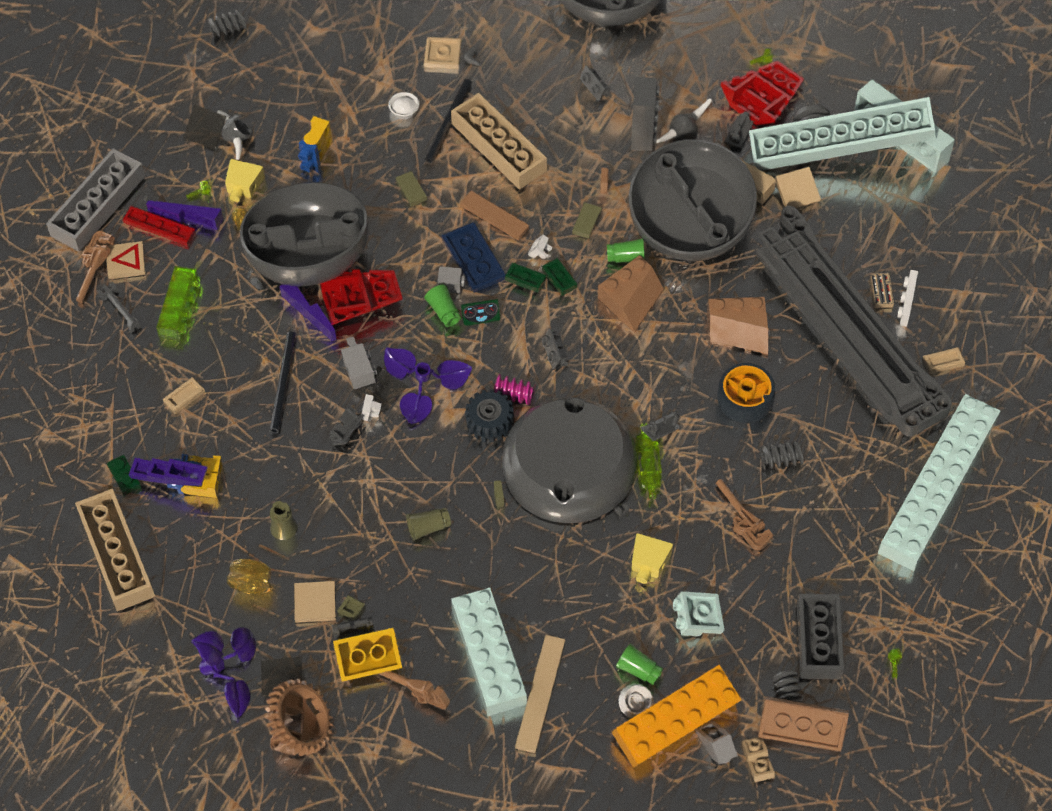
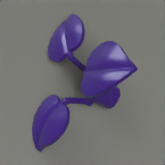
(417, 407)
(210, 649)

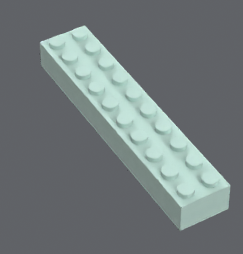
(842, 134)
(938, 482)

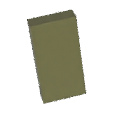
(411, 189)
(587, 220)

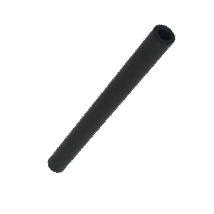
(447, 122)
(282, 382)

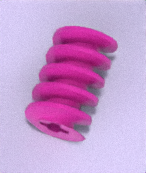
(515, 390)

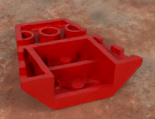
(763, 92)
(359, 294)

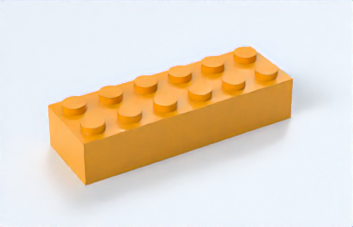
(676, 716)

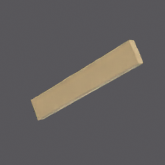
(540, 694)

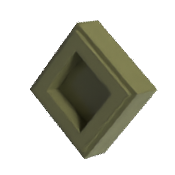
(498, 492)
(351, 608)

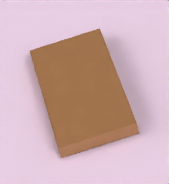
(803, 724)

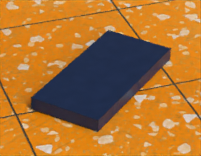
(474, 257)

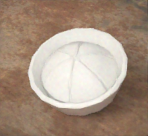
(403, 105)
(635, 699)

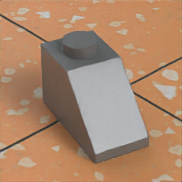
(717, 742)

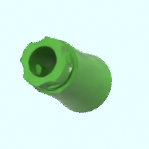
(625, 251)
(443, 305)
(639, 665)

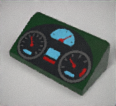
(480, 312)

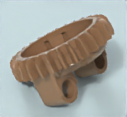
(290, 699)

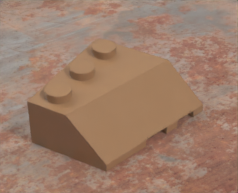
(739, 323)

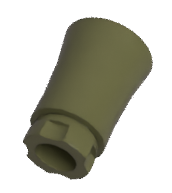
(282, 521)
(427, 522)

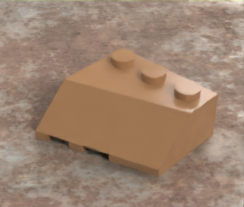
(631, 292)

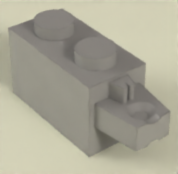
(357, 364)

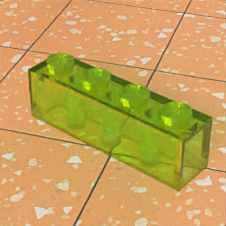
(178, 303)

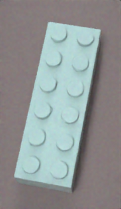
(930, 153)
(489, 652)

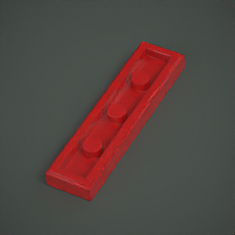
(159, 225)

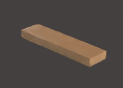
(494, 215)

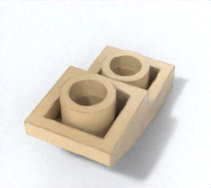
(757, 759)

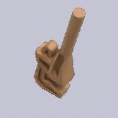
(93, 258)
(746, 523)
(421, 690)

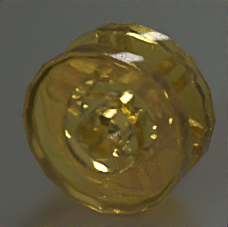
(249, 576)

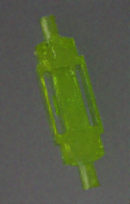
(649, 478)

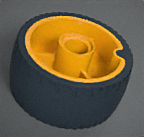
(746, 392)

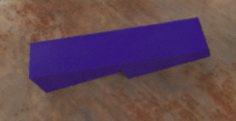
(176, 212)
(312, 313)

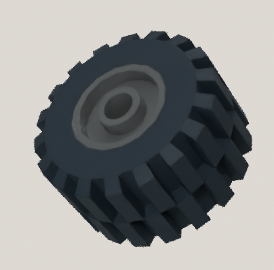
(489, 415)

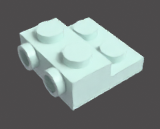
(698, 613)

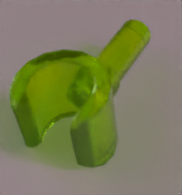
(765, 57)
(204, 190)
(893, 656)

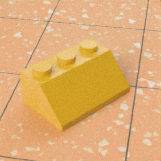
(367, 654)

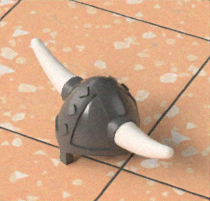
(684, 125)
(235, 131)

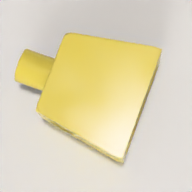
(243, 179)
(650, 557)

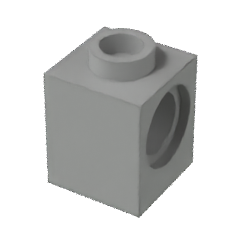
(452, 278)

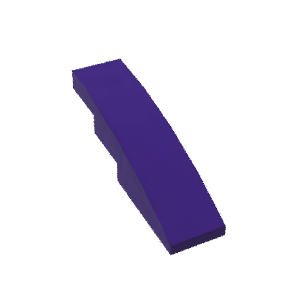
(171, 472)

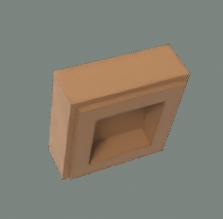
(604, 180)

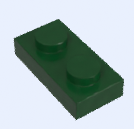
(525, 277)
(559, 277)
(120, 471)

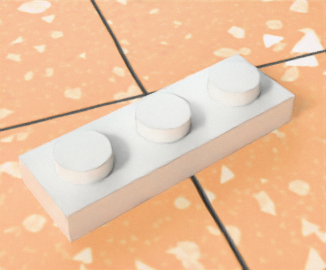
(907, 298)

